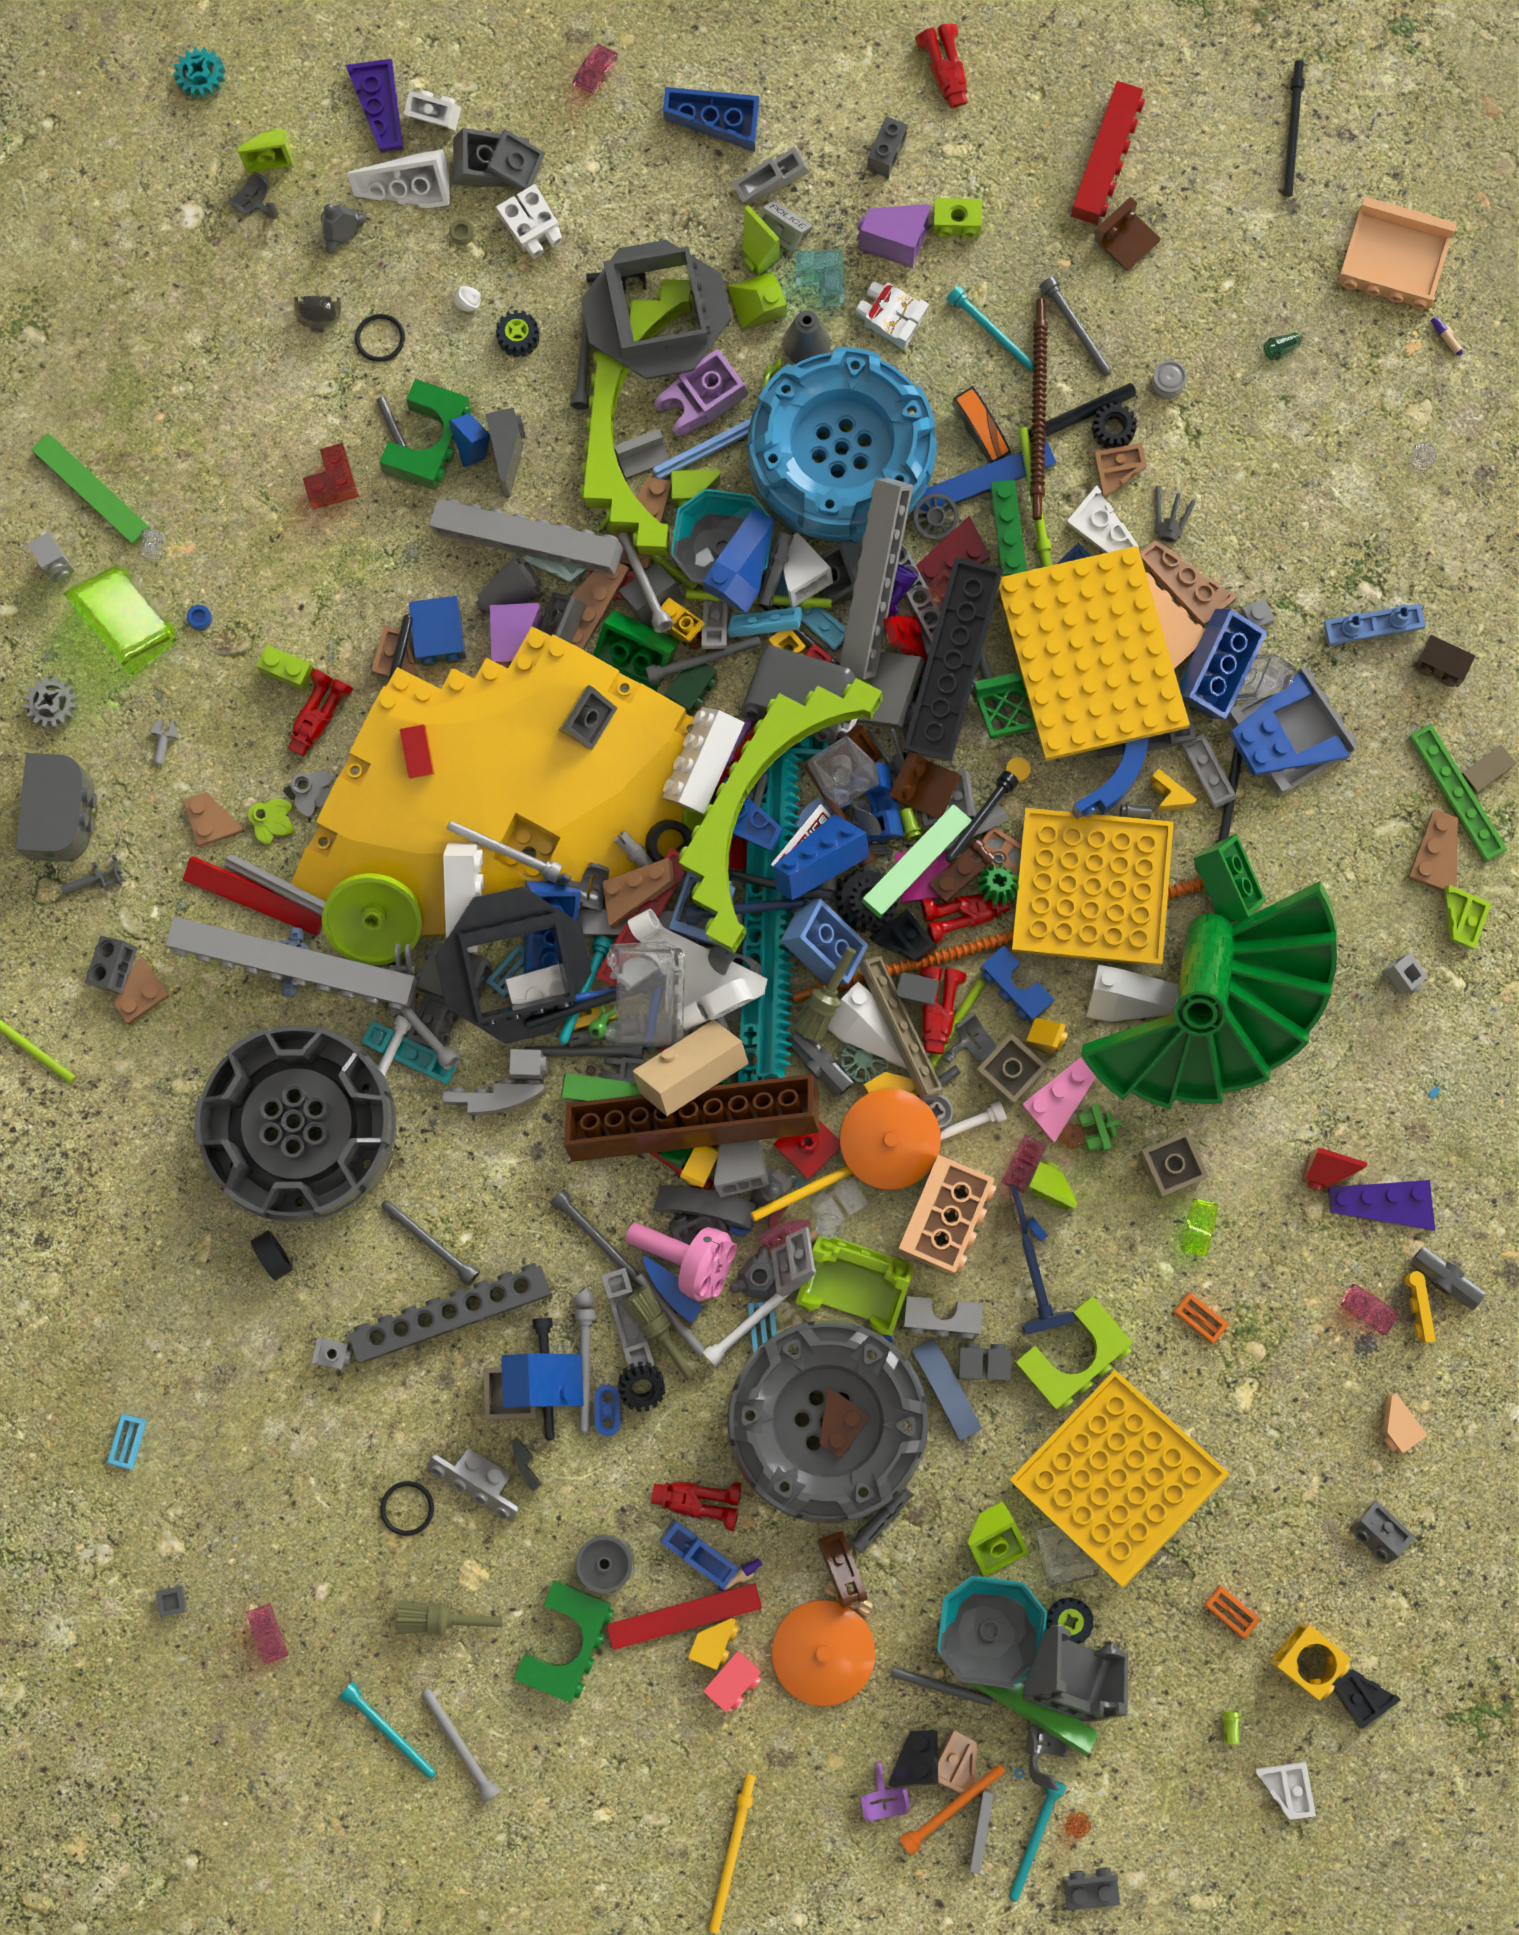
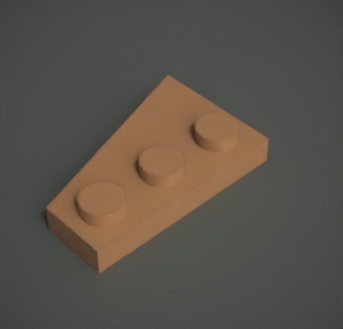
(1437, 854)
(632, 889)

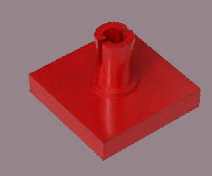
(809, 1151)

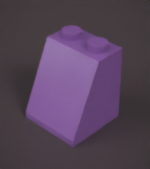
(894, 232)
(509, 628)

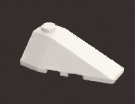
(411, 179)
(1129, 995)
(862, 1025)

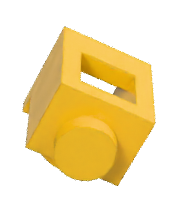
(787, 639)

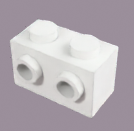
(426, 108)

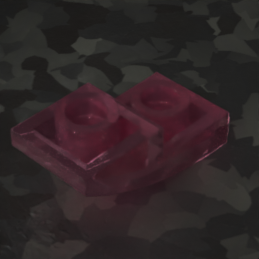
(593, 69)
(1024, 1163)
(773, 1235)
(1370, 1309)
(267, 1633)

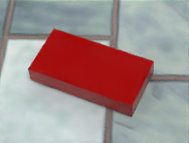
(417, 751)

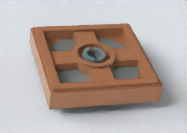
(1004, 848)

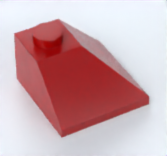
(1328, 1167)

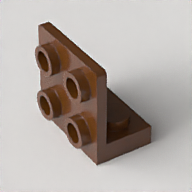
(1126, 235)
(924, 785)

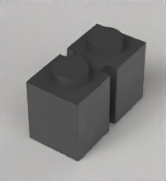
(997, 1362)

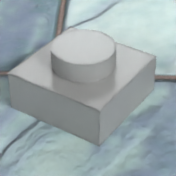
(1258, 613)

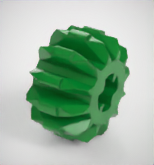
(994, 891)

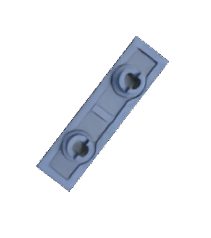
(1374, 624)

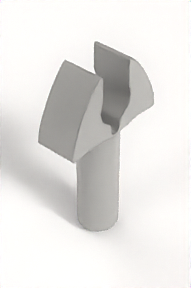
(163, 739)

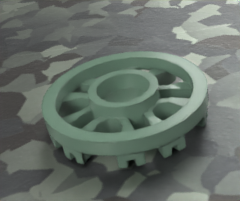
(862, 1061)

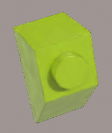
(691, 482)

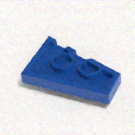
(756, 826)

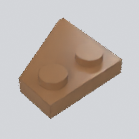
(210, 820)
(140, 993)

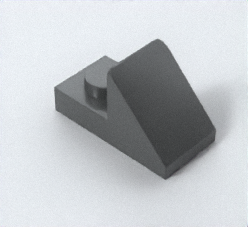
(916, 989)

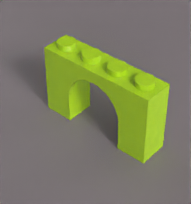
(1108, 1343)

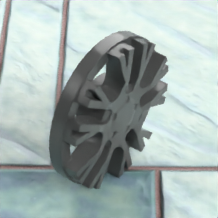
(935, 516)

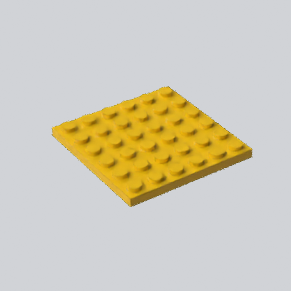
(1093, 887)
(1119, 1478)

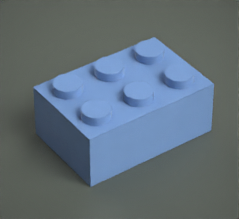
(821, 939)

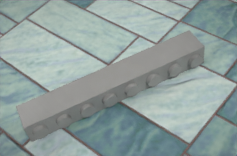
(526, 536)
(875, 576)

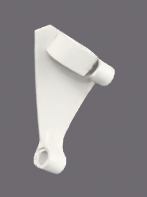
(705, 991)

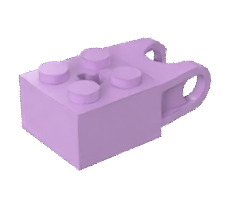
(697, 397)

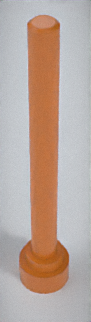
(912, 1840)

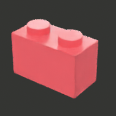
(732, 1682)

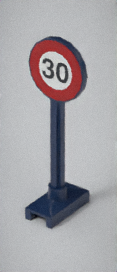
(1046, 1318)

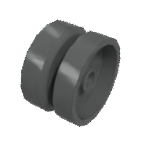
(592, 1572)

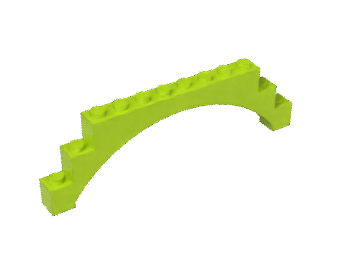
(603, 478)
(775, 734)

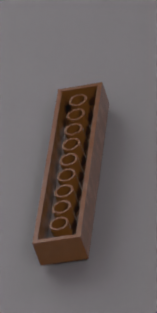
(714, 1118)

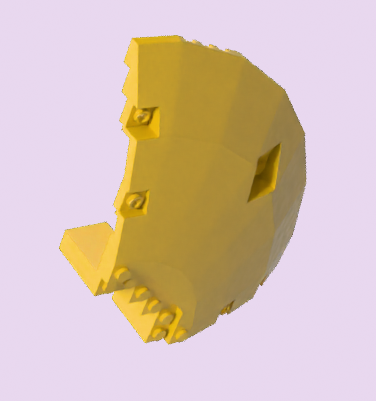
(502, 775)

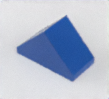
(470, 439)

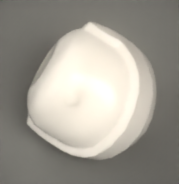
(467, 298)

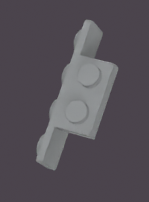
(477, 1479)

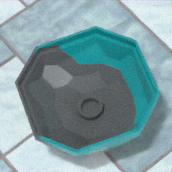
(706, 527)
(990, 1631)

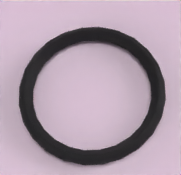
(383, 358)
(383, 1508)

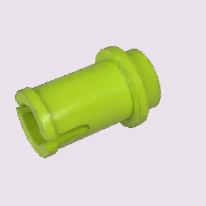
(910, 825)
(1231, 1727)

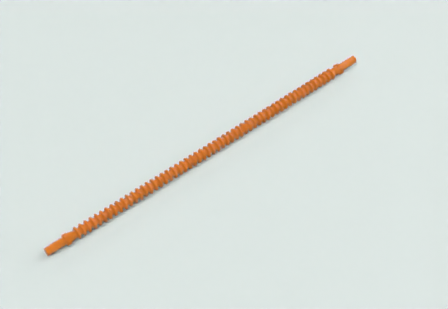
(970, 948)

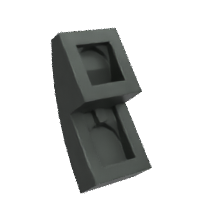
(523, 1457)

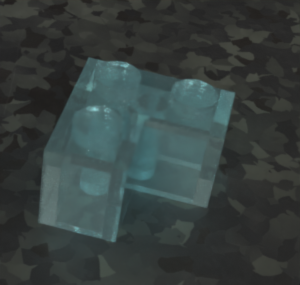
(822, 268)

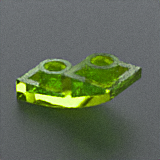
(1200, 1227)

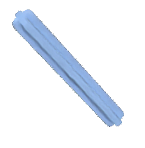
(702, 450)

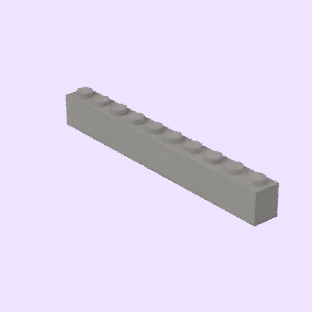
(292, 963)

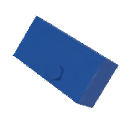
(1221, 663)
(542, 1380)

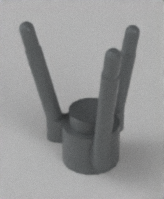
(1169, 529)
(898, 759)

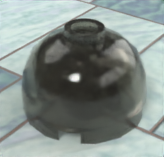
(317, 312)

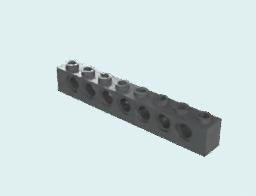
(362, 1336)

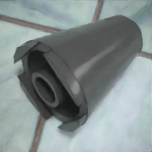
(805, 337)
(512, 585)

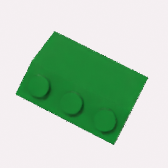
(633, 647)
(1229, 879)

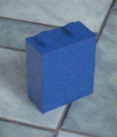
(437, 631)

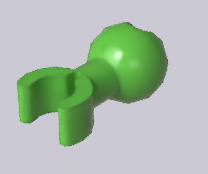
(600, 1024)

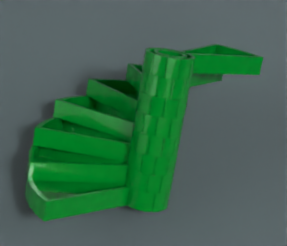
(1239, 1006)

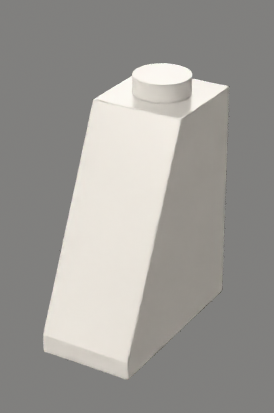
(805, 571)

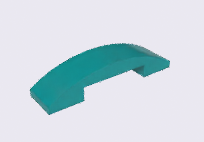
(408, 1052)

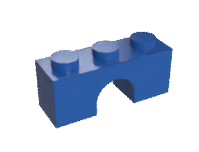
(885, 807)
(1029, 1002)

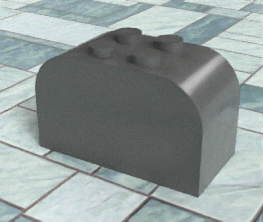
(55, 808)

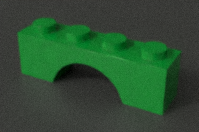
(1008, 527)

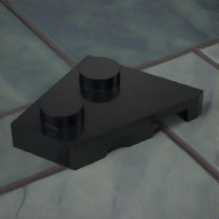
(904, 937)
(1363, 1698)
(917, 1760)

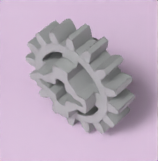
(43, 707)

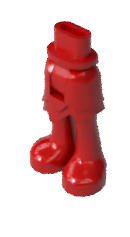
(950, 72)
(312, 721)
(971, 907)
(938, 1020)
(686, 1496)

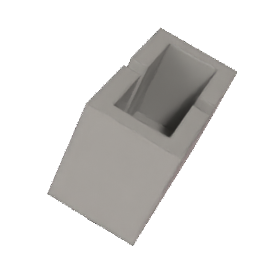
(51, 557)
(528, 1065)

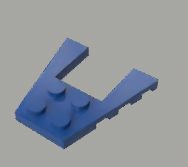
(1266, 745)

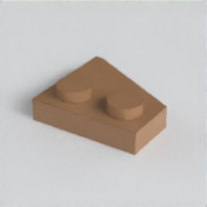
(1118, 466)
(386, 651)
(957, 1762)

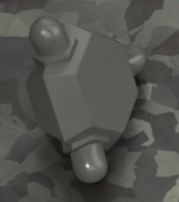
(339, 225)
(778, 1184)
(756, 1276)

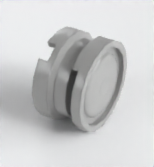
(1169, 379)
(941, 1108)

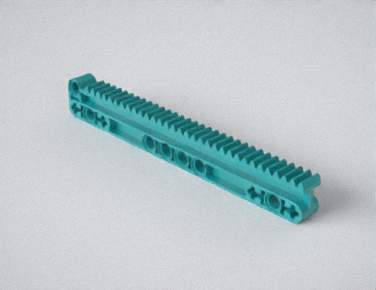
(769, 1013)

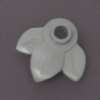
(314, 794)

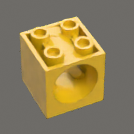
(1286, 1661)

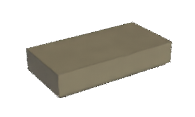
(1488, 768)

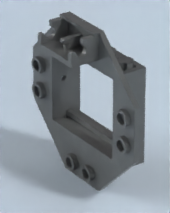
(609, 320)

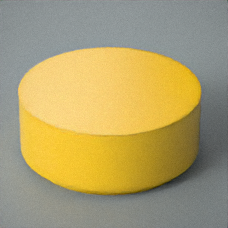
(1019, 767)

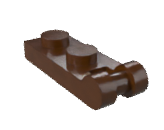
(961, 871)
(842, 1569)

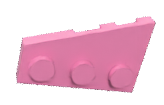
(1059, 1099)

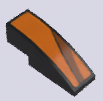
(981, 425)

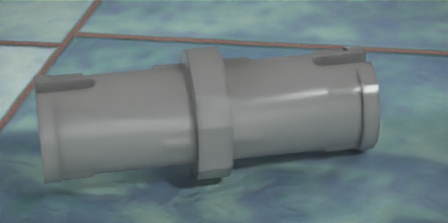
(633, 850)

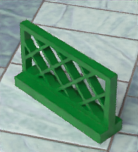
(995, 689)

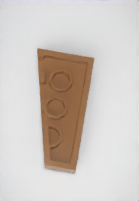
(654, 498)
(1186, 583)
(597, 594)

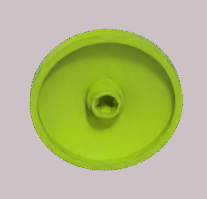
(370, 916)

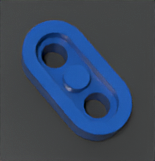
(607, 1410)

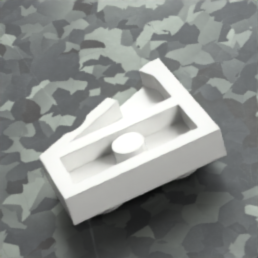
(1290, 1788)

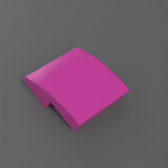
(920, 889)

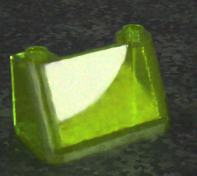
(122, 618)

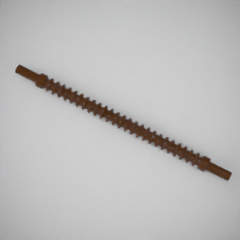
(1037, 490)

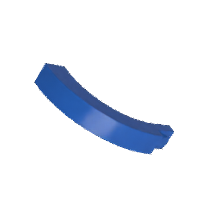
(1118, 785)

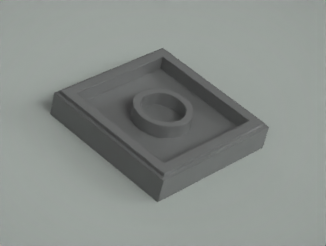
(514, 161)

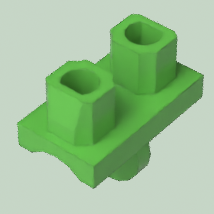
(1100, 1139)

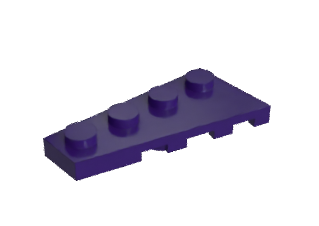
(378, 97)
(1394, 1203)

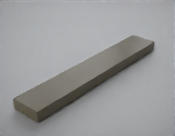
(900, 1027)

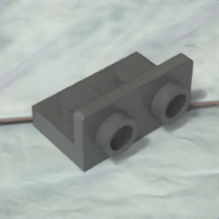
(436, 1018)
(687, 1226)
(1382, 1533)
(1091, 1890)

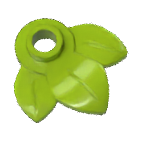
(770, 371)
(274, 822)

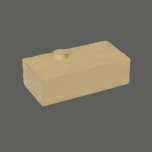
(690, 1067)

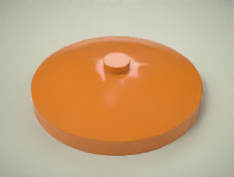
(890, 1139)
(823, 1653)

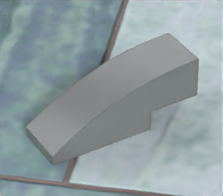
(771, 176)

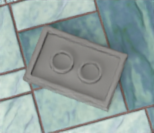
(897, 680)

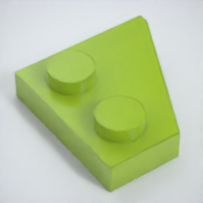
(1465, 916)

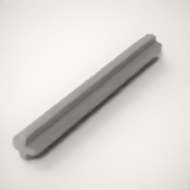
(274, 883)

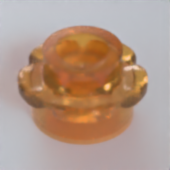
(1066, 1136)
(1085, 1825)

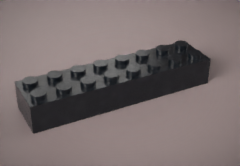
(953, 660)

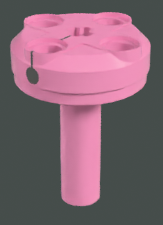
(702, 1263)

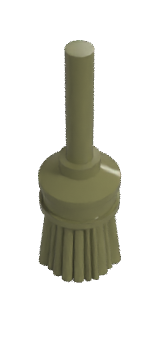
(823, 1003)
(655, 1324)
(436, 1618)

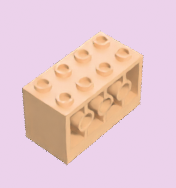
(929, 1219)

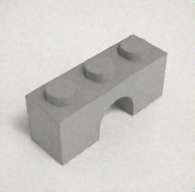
(920, 1317)

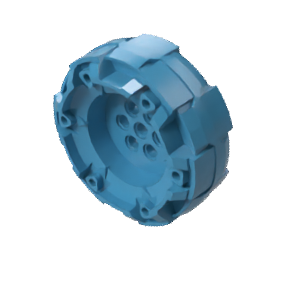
(824, 395)

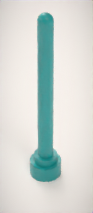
(958, 298)
(601, 947)
(353, 1696)
(1051, 1796)

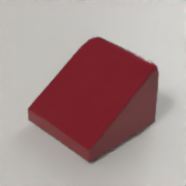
(774, 1217)

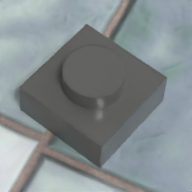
(171, 1601)

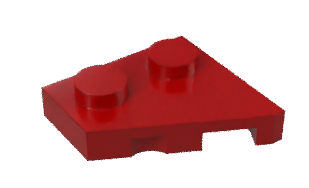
(905, 634)

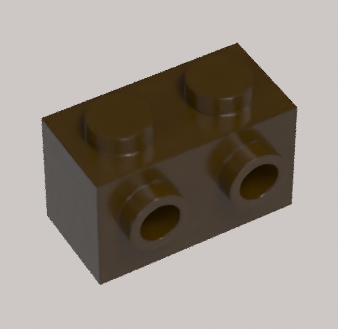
(1444, 661)

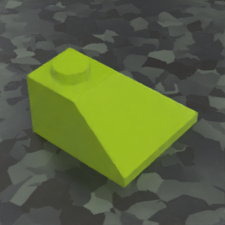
(266, 151)
(760, 243)
(758, 300)
(1052, 1186)
(996, 1540)

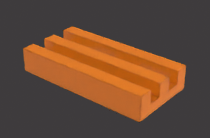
(1183, 1304)
(1214, 1597)

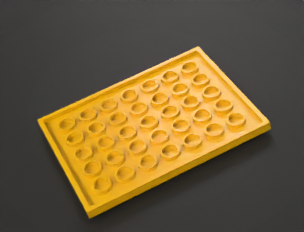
(1092, 653)

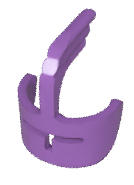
(893, 1807)

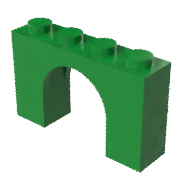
(427, 465)
(565, 1679)

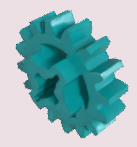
(199, 74)

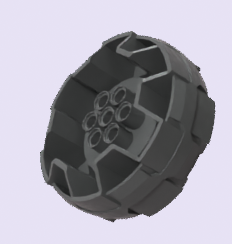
(326, 1172)
(775, 1448)

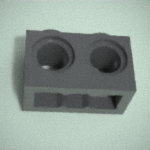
(887, 147)
(111, 964)

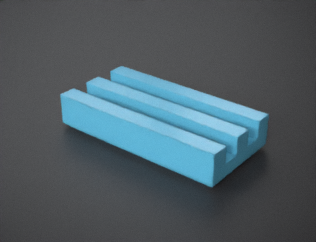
(498, 987)
(751, 1306)
(136, 1445)

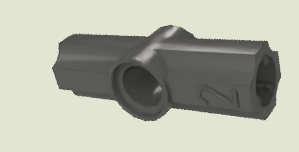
(821, 1064)
(1447, 1278)

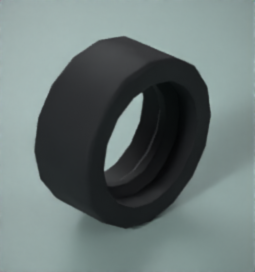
(660, 827)
(271, 1255)

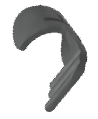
(253, 184)
(868, 822)
(600, 874)
(721, 959)
(983, 1040)
(1053, 1747)

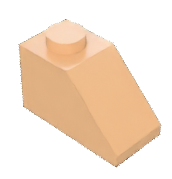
(1400, 1426)

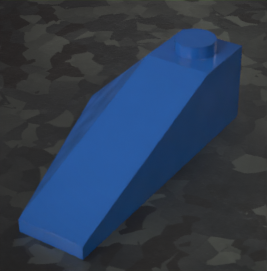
(740, 566)
(540, 945)

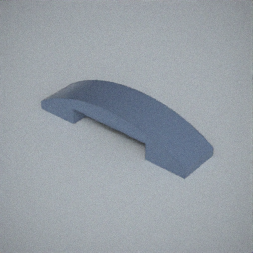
(947, 1389)

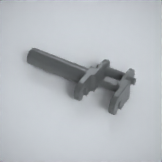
(95, 878)

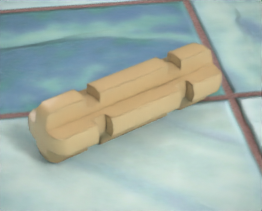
(863, 1607)

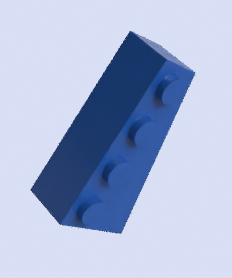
(716, 114)
(820, 857)

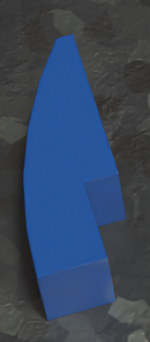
(668, 1287)
(698, 1553)

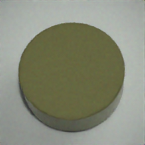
(461, 232)

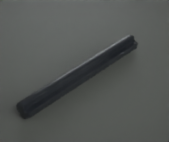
(1087, 409)

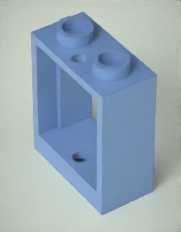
(689, 930)

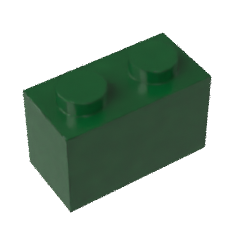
(692, 686)

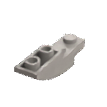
(505, 1097)

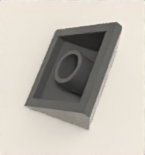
(663, 587)
(562, 616)
(588, 717)

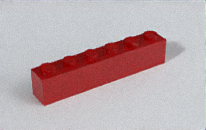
(1107, 152)

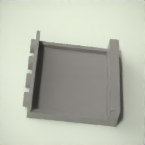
(1305, 726)

